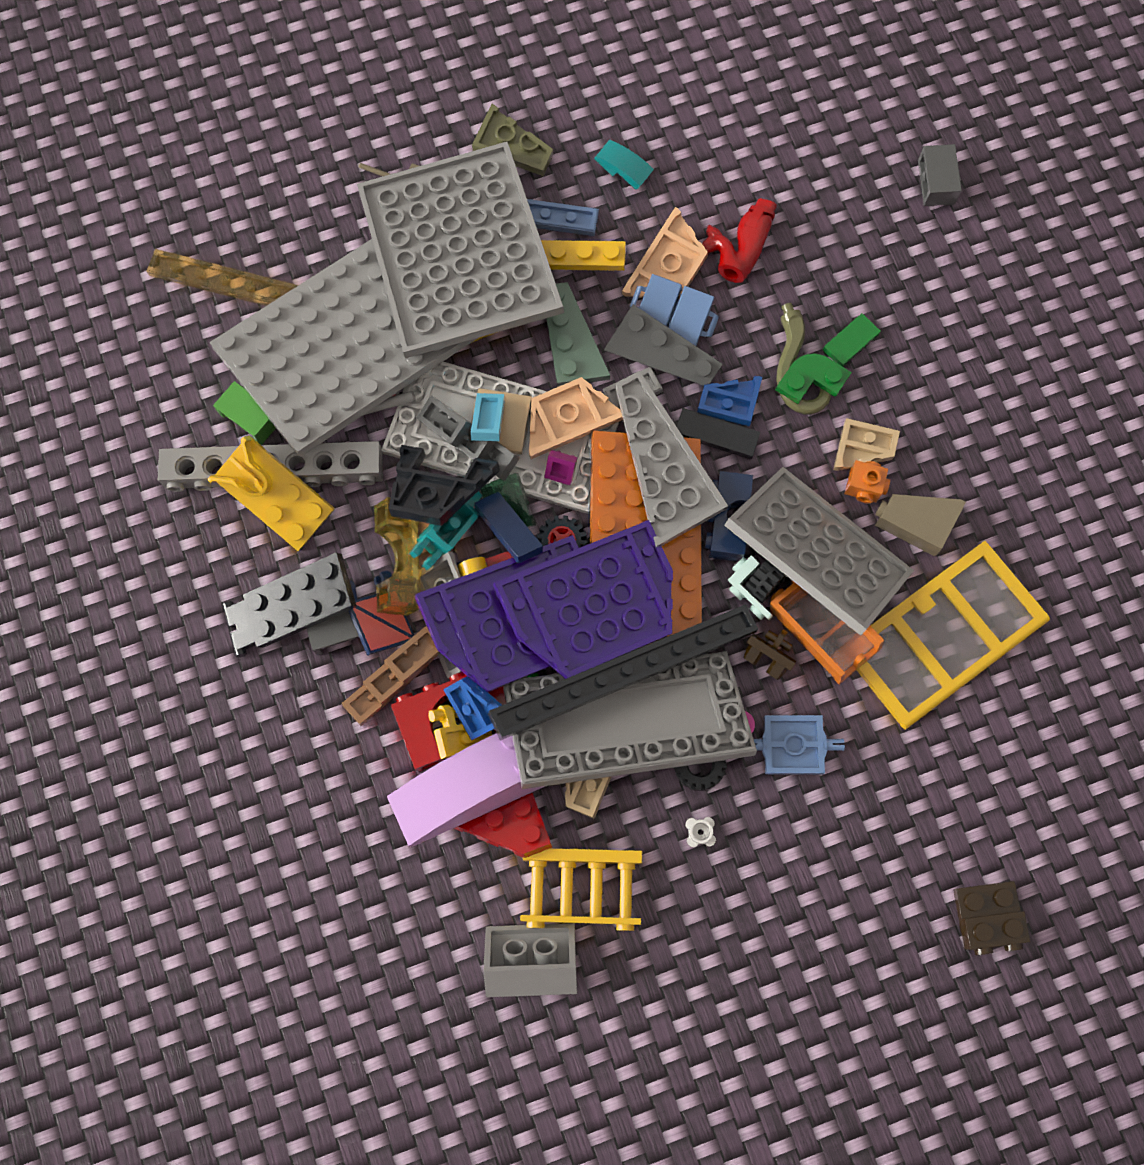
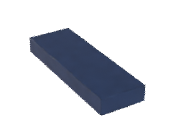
(508, 527)

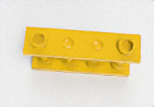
(596, 862)

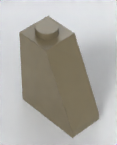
(920, 519)

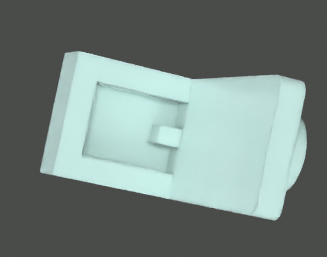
(743, 571)

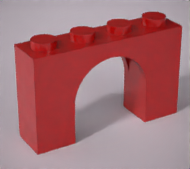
(414, 721)

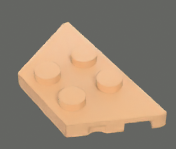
(672, 255)
(568, 415)

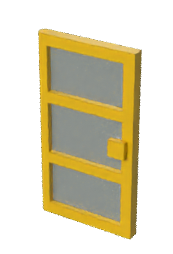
(949, 634)

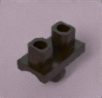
(781, 661)

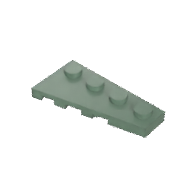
(572, 343)

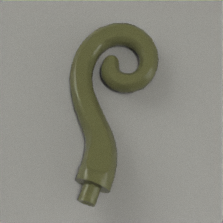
(795, 333)

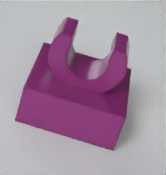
(560, 467)

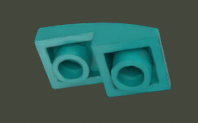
(627, 164)

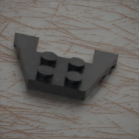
(434, 496)

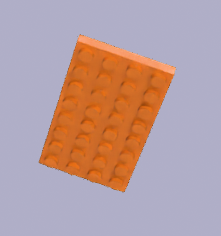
(618, 505)

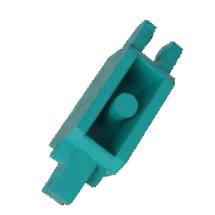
(441, 539)

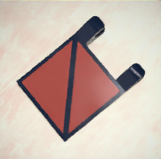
(376, 629)

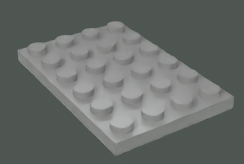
(820, 549)

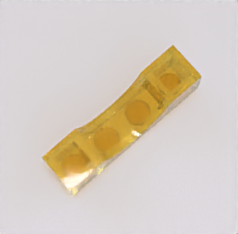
(398, 592)

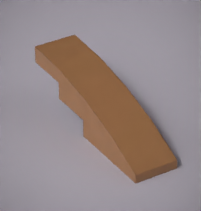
(392, 677)

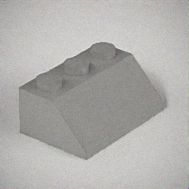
(530, 960)

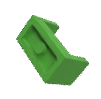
(245, 412)

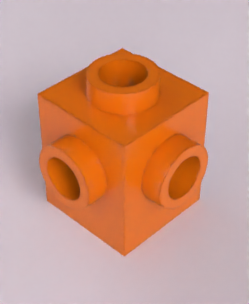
(867, 481)

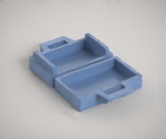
(685, 314)

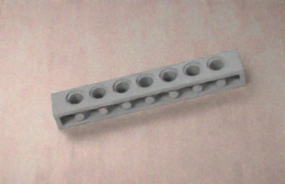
(176, 461)

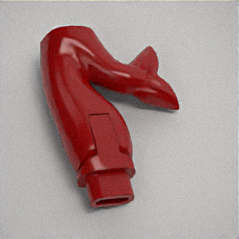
(751, 238)

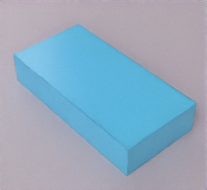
(487, 417)

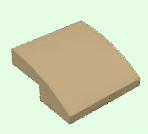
(514, 420)

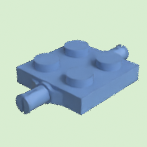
(795, 744)

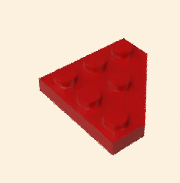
(513, 827)

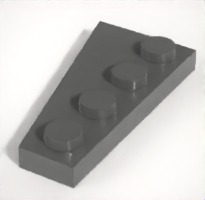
(658, 346)

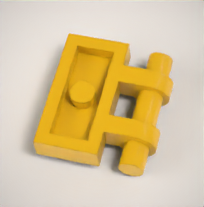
(451, 737)

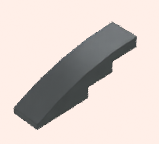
(457, 432)

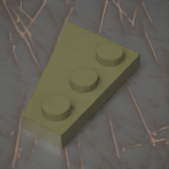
(525, 147)

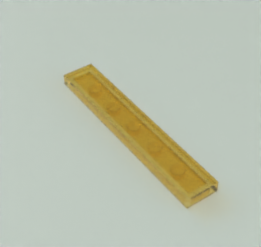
(216, 278)

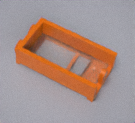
(823, 633)

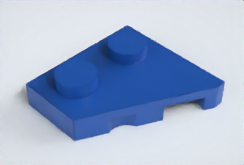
(730, 401)
(472, 706)

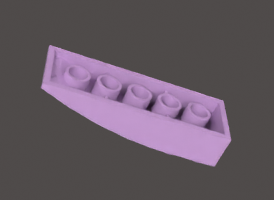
(458, 790)

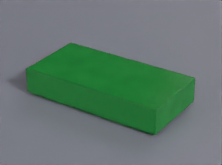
(851, 340)

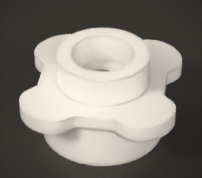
(706, 838)

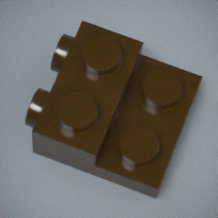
(991, 917)

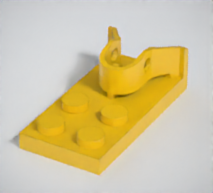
(273, 493)

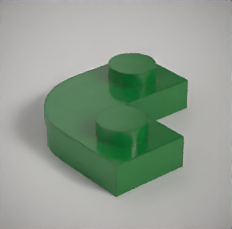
(815, 370)

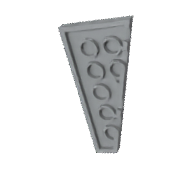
(669, 475)

